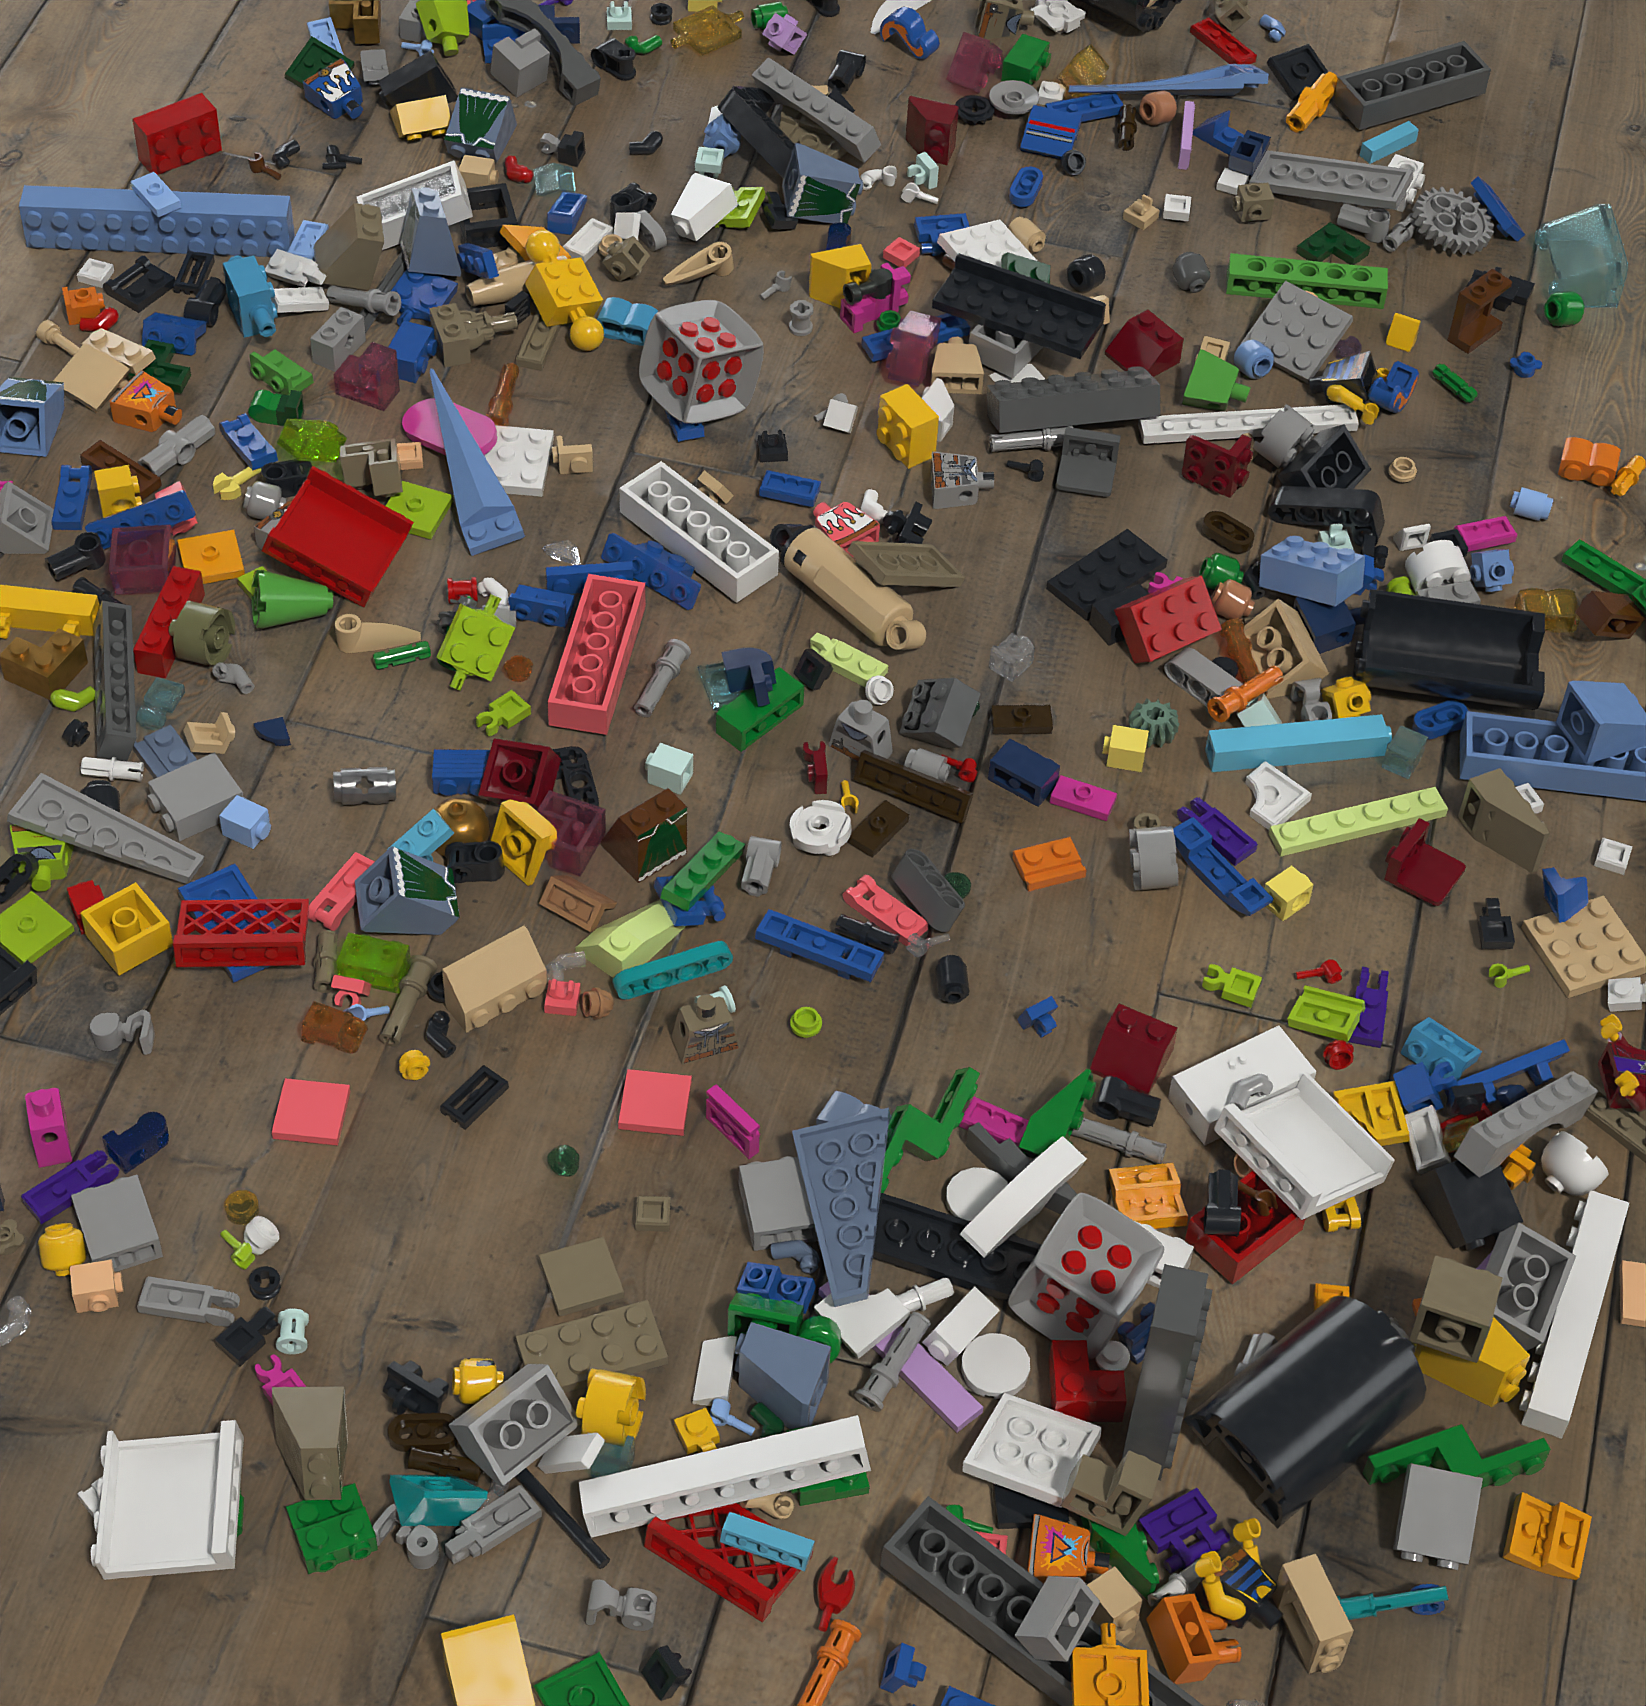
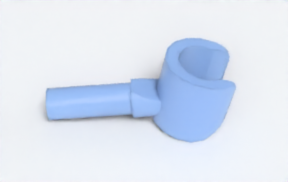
(422, 48)
(363, 1013)
(720, 1415)

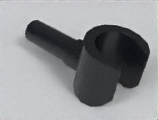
(335, 156)
(1034, 469)

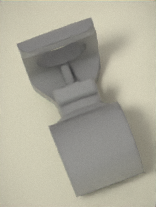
(1312, 707)
(110, 1031)
(420, 1541)
(635, 1607)

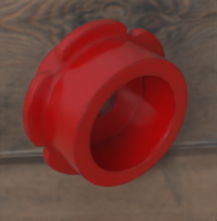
(1338, 1054)

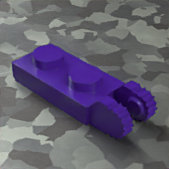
(1227, 837)
(1371, 1023)
(55, 1193)

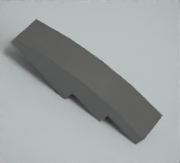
(1009, 1162)

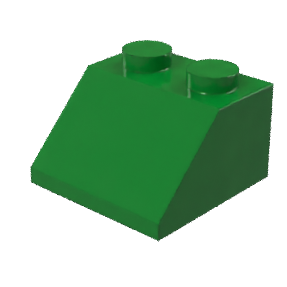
(775, 1314)

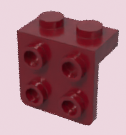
(1215, 466)
(1421, 867)

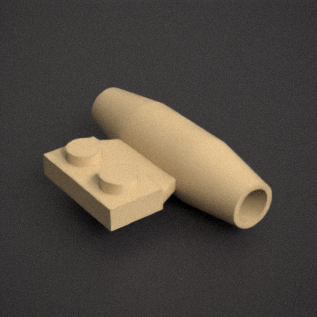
(511, 280)

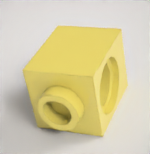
(1290, 892)

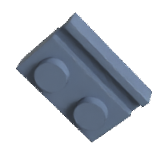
(163, 752)

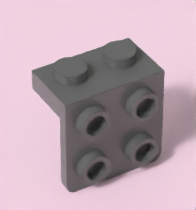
(1088, 462)

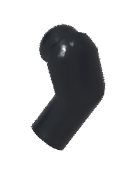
(648, 145)
(284, 151)
(1251, 580)
(437, 1033)

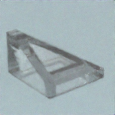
(563, 551)

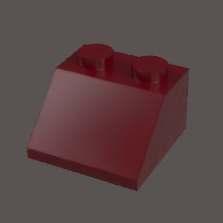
(932, 128)
(1147, 344)
(519, 772)
(1134, 1048)

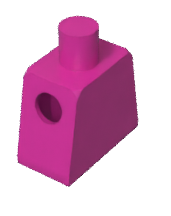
(48, 1115)

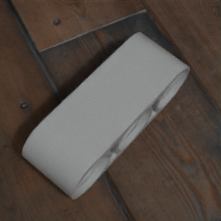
(1198, 675)

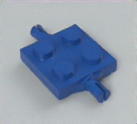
(422, 292)

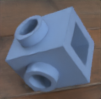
(722, 135)
(1491, 569)

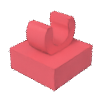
(349, 986)
(562, 997)

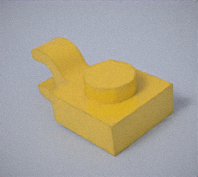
(697, 1431)

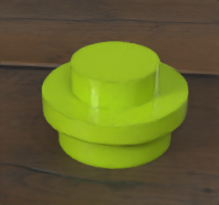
(806, 1022)

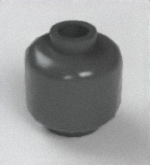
(1191, 272)

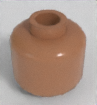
(1158, 108)
(1232, 600)

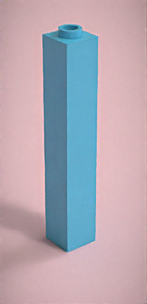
(1297, 743)

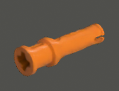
(1236, 698)
(831, 1659)

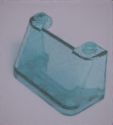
(1586, 255)

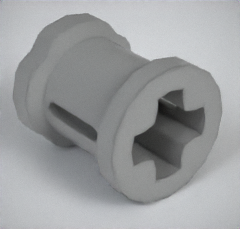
(800, 323)

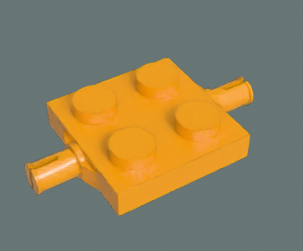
(1109, 1673)

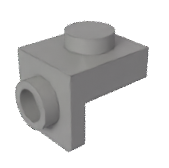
(373, 65)

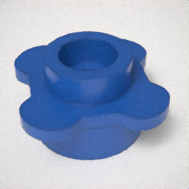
(1525, 365)

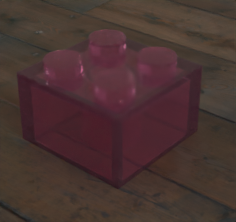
(141, 558)

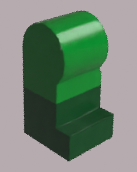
(276, 408)

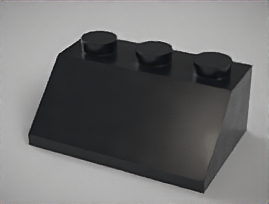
(1327, 462)

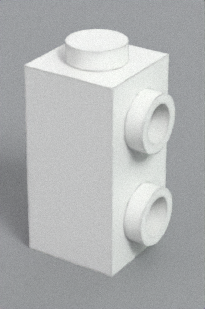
(960, 1326)

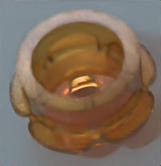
(518, 668)

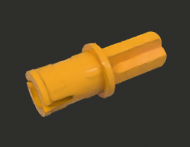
(1628, 475)

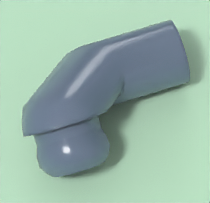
(798, 1250)

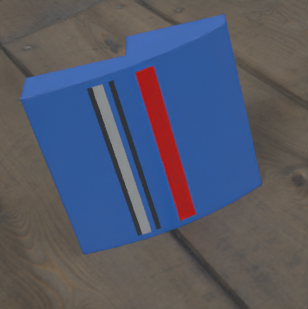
(1050, 132)

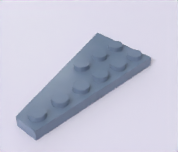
(843, 1185)

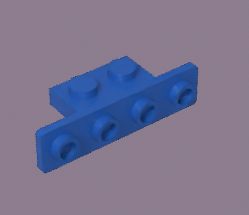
(161, 511)
(656, 568)

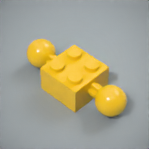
(564, 291)

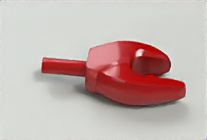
(833, 1596)

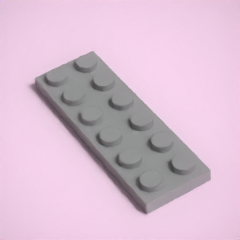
(1333, 179)

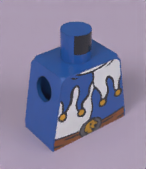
(335, 91)

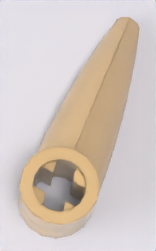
(712, 259)
(360, 636)

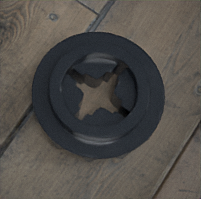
(982, 105)

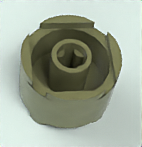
(202, 633)

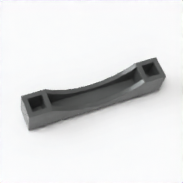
(576, 76)

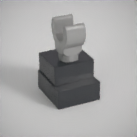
(570, 148)

